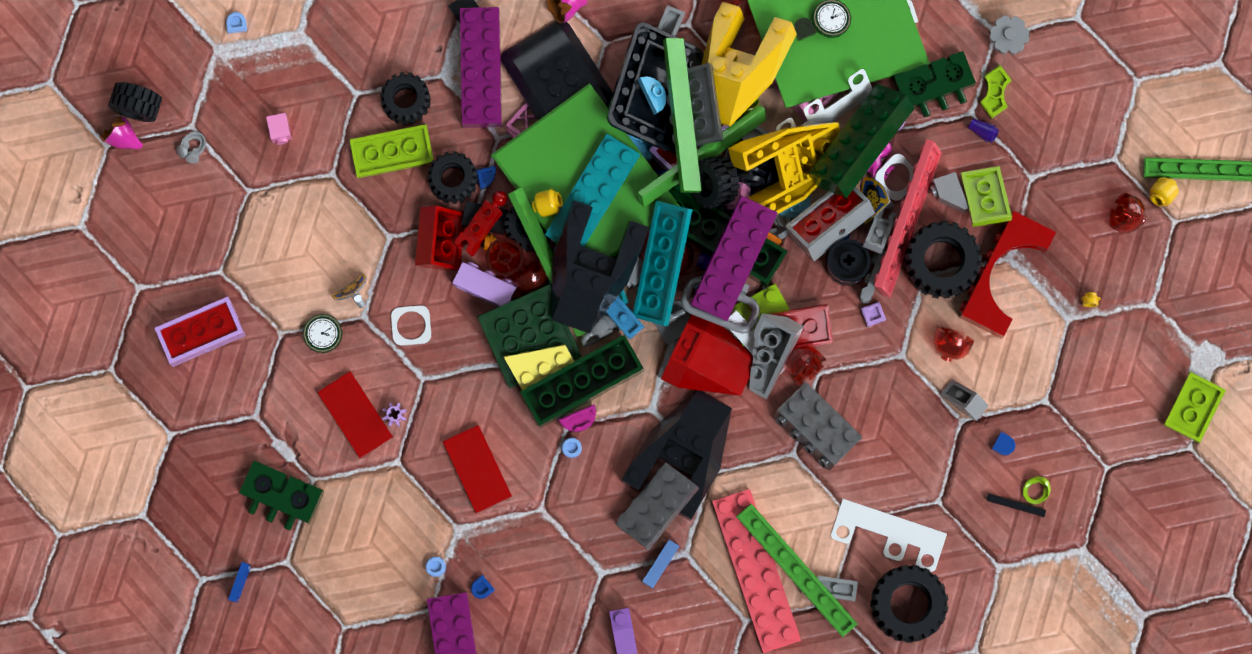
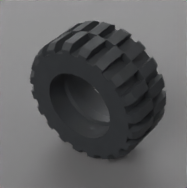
(958, 239)
(928, 584)

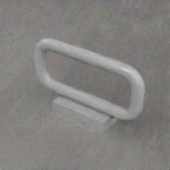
(716, 320)

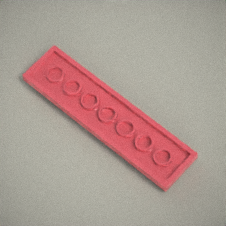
(908, 218)
(756, 576)

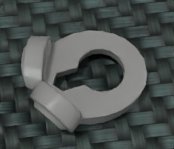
(192, 156)
(783, 222)

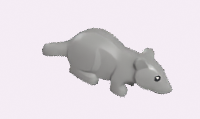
(601, 330)

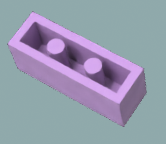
(484, 284)

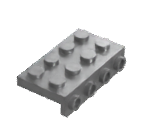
(704, 104)
(817, 426)
(656, 506)

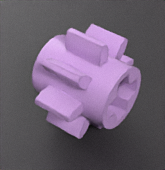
(389, 413)

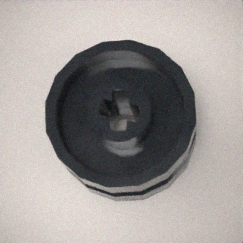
(850, 251)

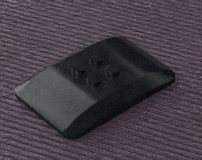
(552, 68)
(628, 106)

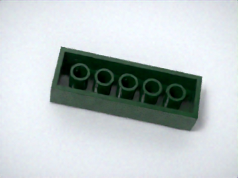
(861, 140)
(582, 381)

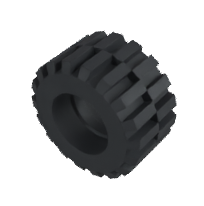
(135, 102)
(405, 114)
(452, 161)
(717, 181)

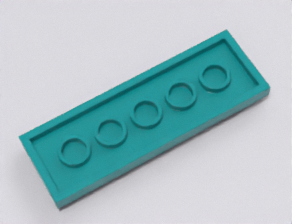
(597, 185)
(662, 263)

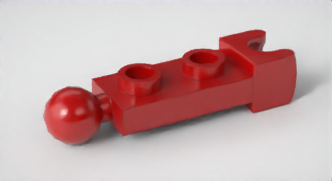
(481, 224)

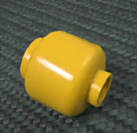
(1163, 192)
(547, 203)

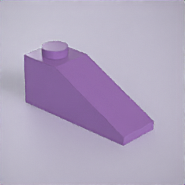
(623, 631)

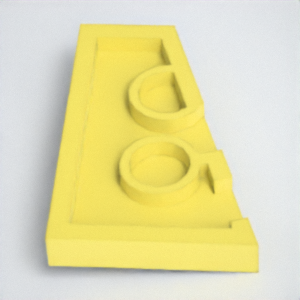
(538, 364)

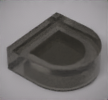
(804, 28)

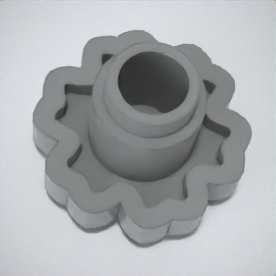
(1009, 35)

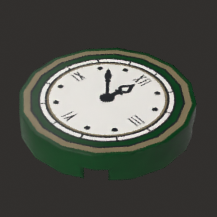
(831, 18)
(322, 333)

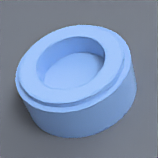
(571, 447)
(435, 566)

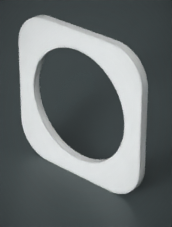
(879, 176)
(424, 338)

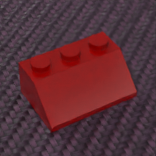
(436, 238)

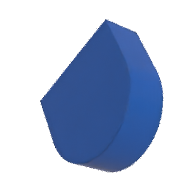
(1004, 444)
(481, 588)

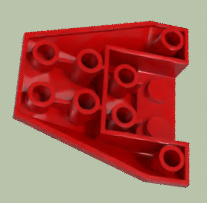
(708, 360)

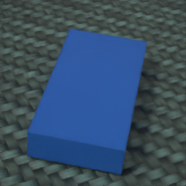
(239, 582)

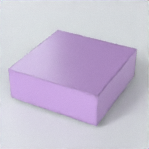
(873, 314)

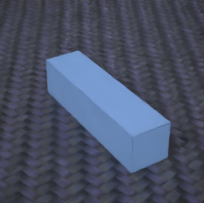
(660, 564)

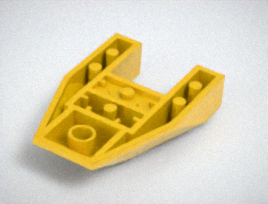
(740, 75)
(794, 154)

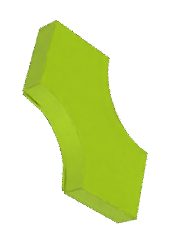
(996, 83)

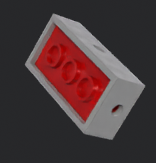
(829, 221)

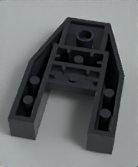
(587, 280)
(689, 440)

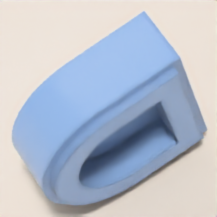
(236, 23)

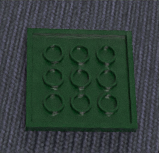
(525, 327)

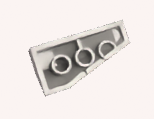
(773, 344)

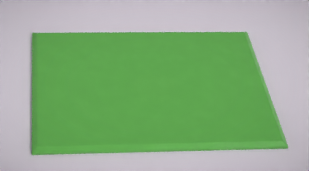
(878, 40)
(558, 151)

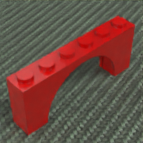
(981, 307)

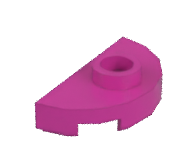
(579, 420)

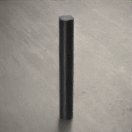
(1016, 505)

